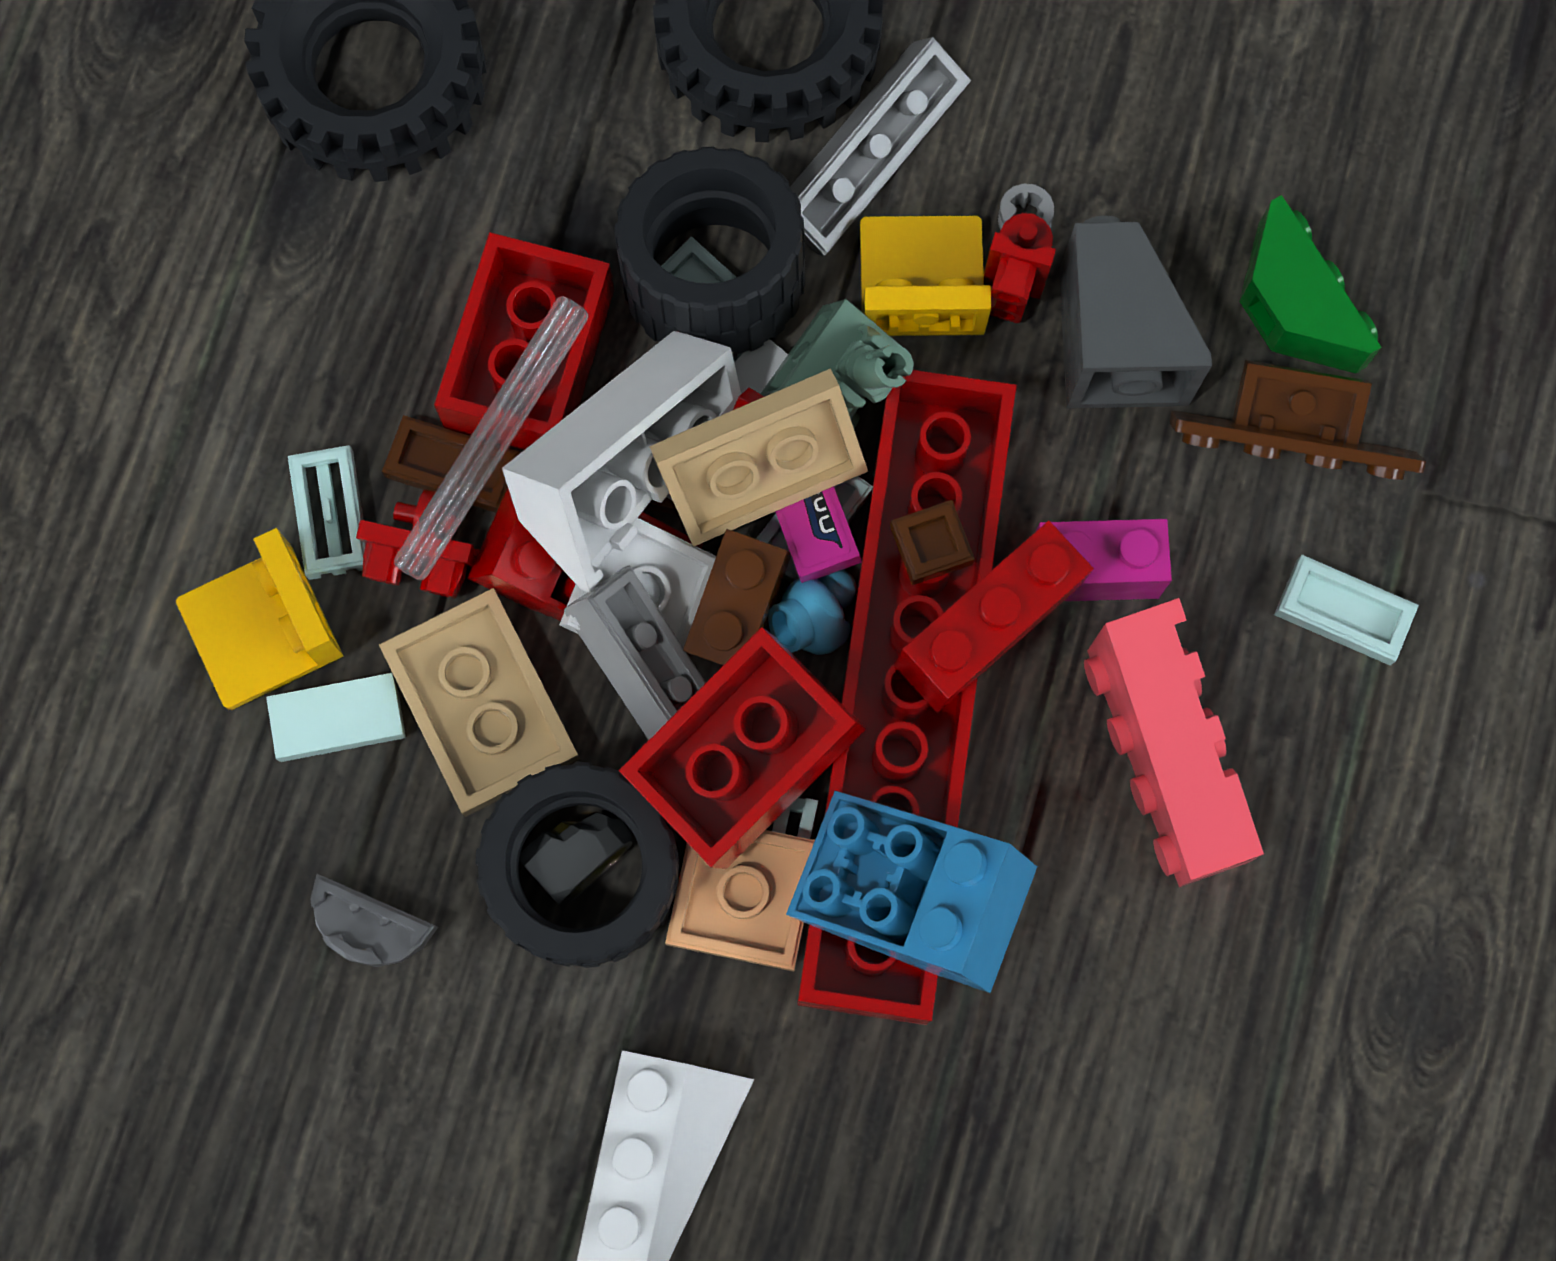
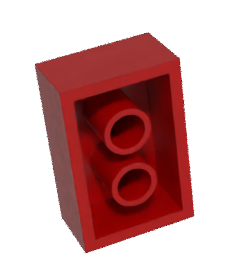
(503, 312)
(742, 750)

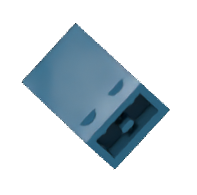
(914, 889)

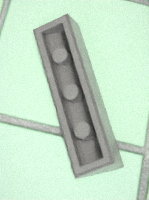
(876, 141)
(636, 649)

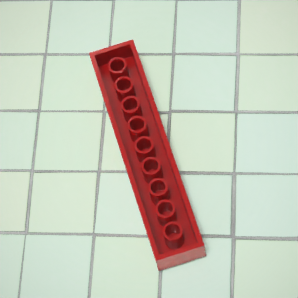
(936, 445)

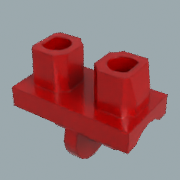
(1018, 265)
(385, 542)

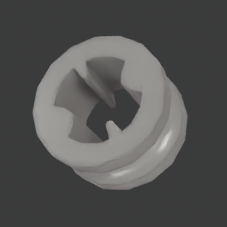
(1023, 195)

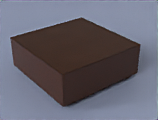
(932, 542)

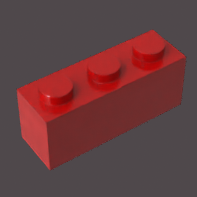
(993, 616)

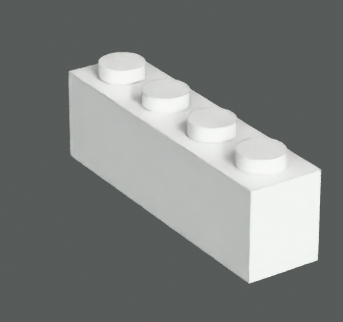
(595, 467)
(656, 1155)

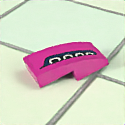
(818, 535)

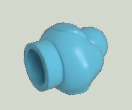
(813, 613)

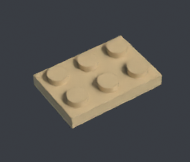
(760, 457)
(478, 701)

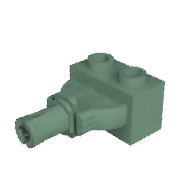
(854, 348)

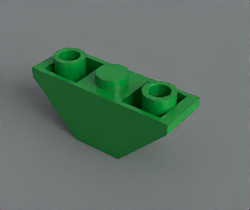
(1302, 298)

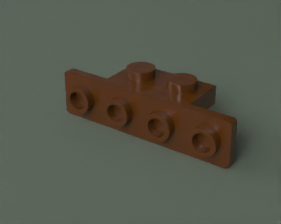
(1300, 414)

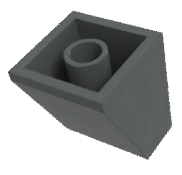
(1125, 323)

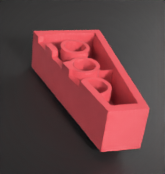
(1172, 744)

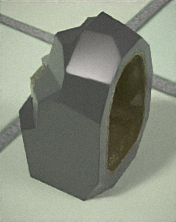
(575, 855)

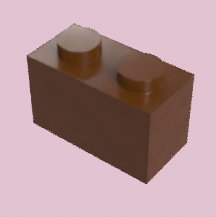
(736, 596)

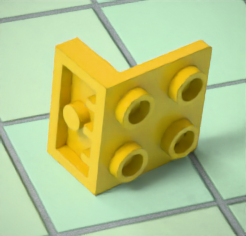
(924, 275)
(259, 624)

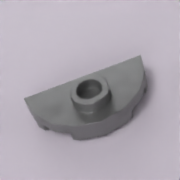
(364, 927)

